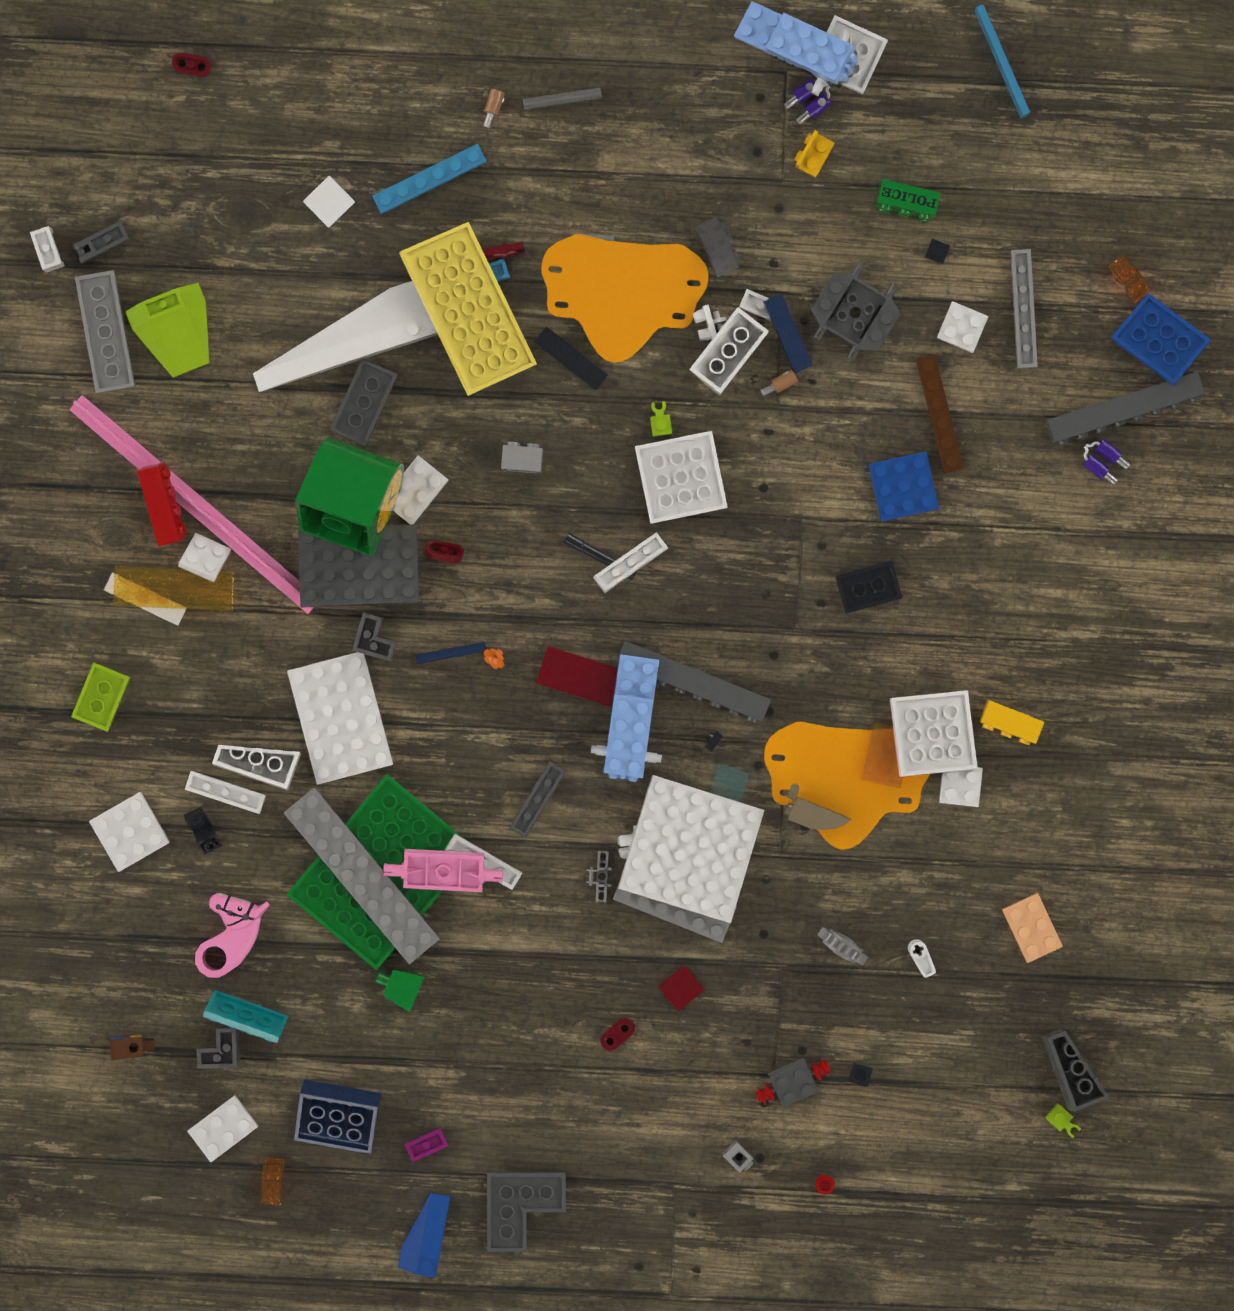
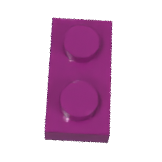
(426, 1144)

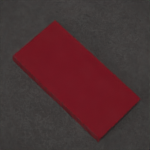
(578, 676)

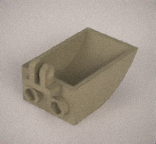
(810, 814)

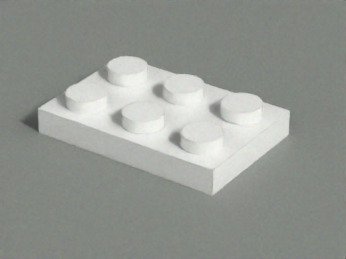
(418, 489)
(222, 1128)

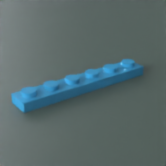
(429, 179)

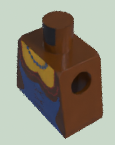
(120, 1046)

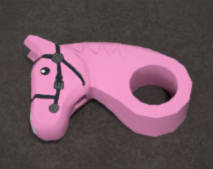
(242, 925)

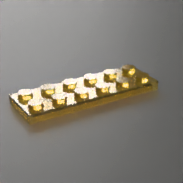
(171, 589)

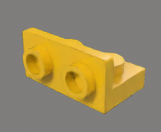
(814, 154)

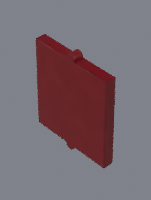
(681, 988)

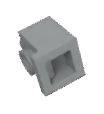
(742, 1164)

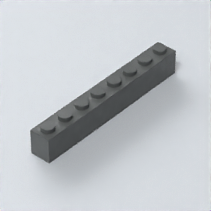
(1124, 407)
(703, 685)

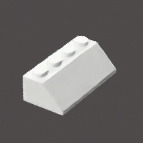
(729, 351)

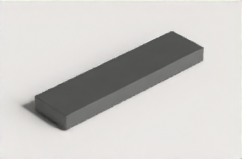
(537, 799)

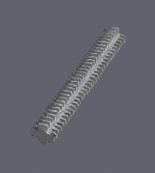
(576, 96)

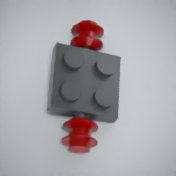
(793, 1082)

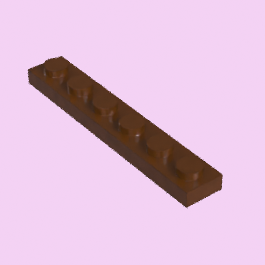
(939, 414)

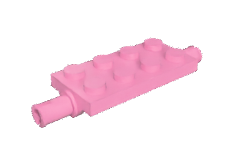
(443, 870)

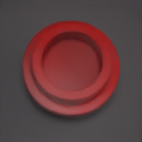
(824, 1184)

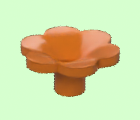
(494, 658)

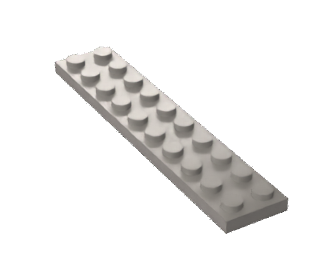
(361, 875)

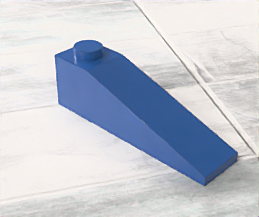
(423, 1244)

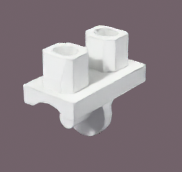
(705, 315)

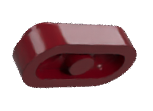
(192, 64)
(444, 551)
(617, 1034)

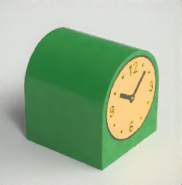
(348, 496)

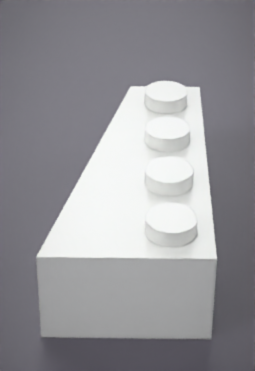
(264, 765)

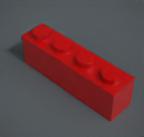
(162, 504)

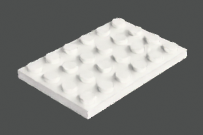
(340, 717)

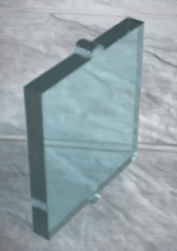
(729, 783)

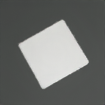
(329, 201)

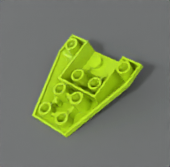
(174, 328)

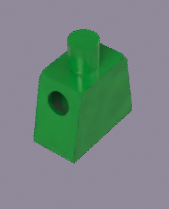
(401, 987)

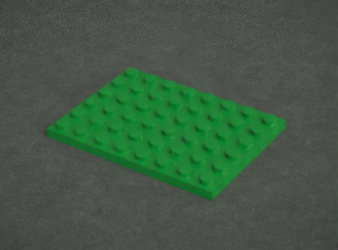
(385, 826)

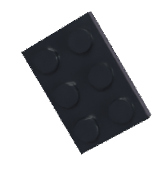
(868, 587)

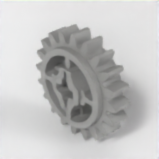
(842, 946)

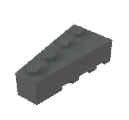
(1073, 1074)

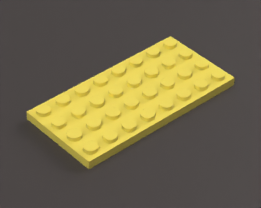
(467, 308)

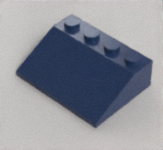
(337, 1116)

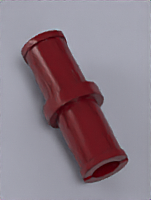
(504, 250)

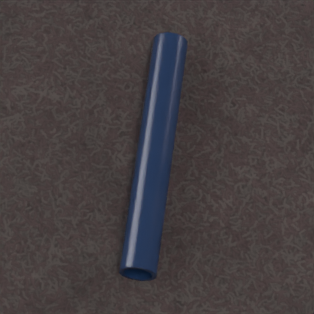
(450, 652)

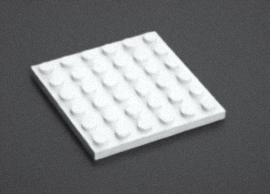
(691, 849)

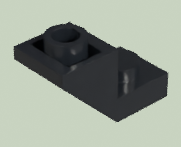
(203, 830)

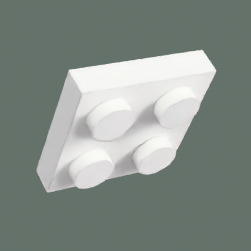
(962, 327)
(204, 557)
(961, 787)

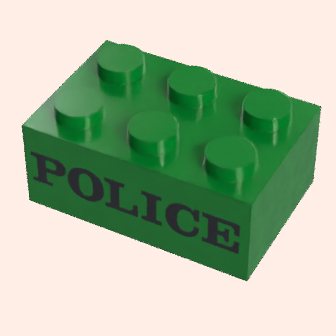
(907, 201)

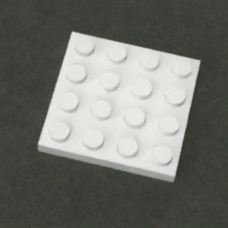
(681, 477)
(933, 733)

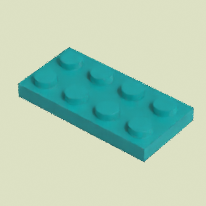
(245, 1016)

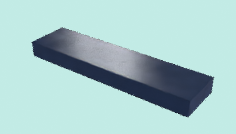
(787, 333)

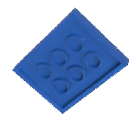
(1160, 339)

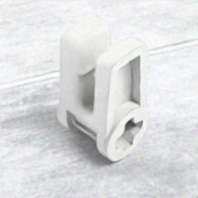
(922, 959)

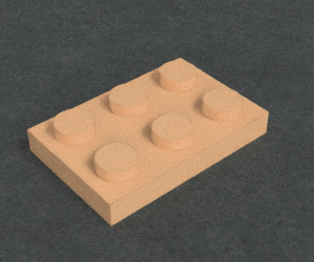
(1032, 927)

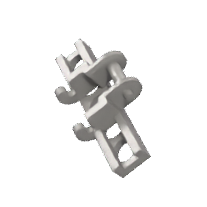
(600, 870)

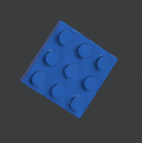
(903, 486)

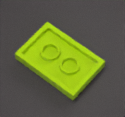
(100, 697)

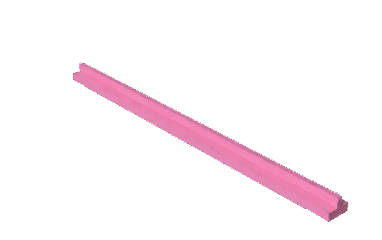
(191, 501)

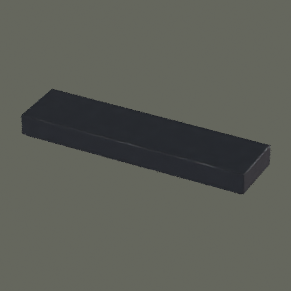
(571, 358)

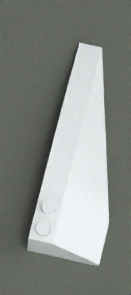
(374, 328)

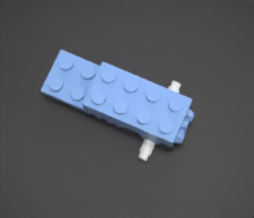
(799, 45)
(631, 719)

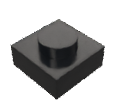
(937, 251)
(712, 740)
(860, 1074)

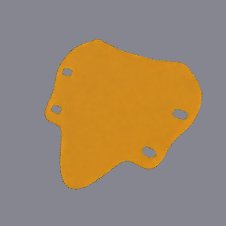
(622, 289)
(829, 772)

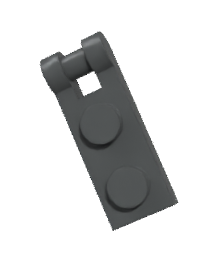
(101, 242)

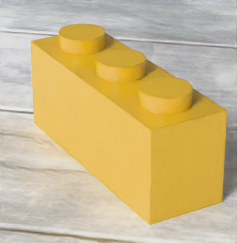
(1011, 722)

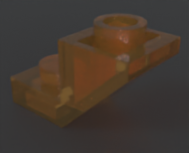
(1128, 276)
(272, 1182)

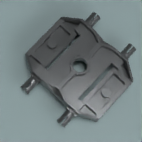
(866, 300)

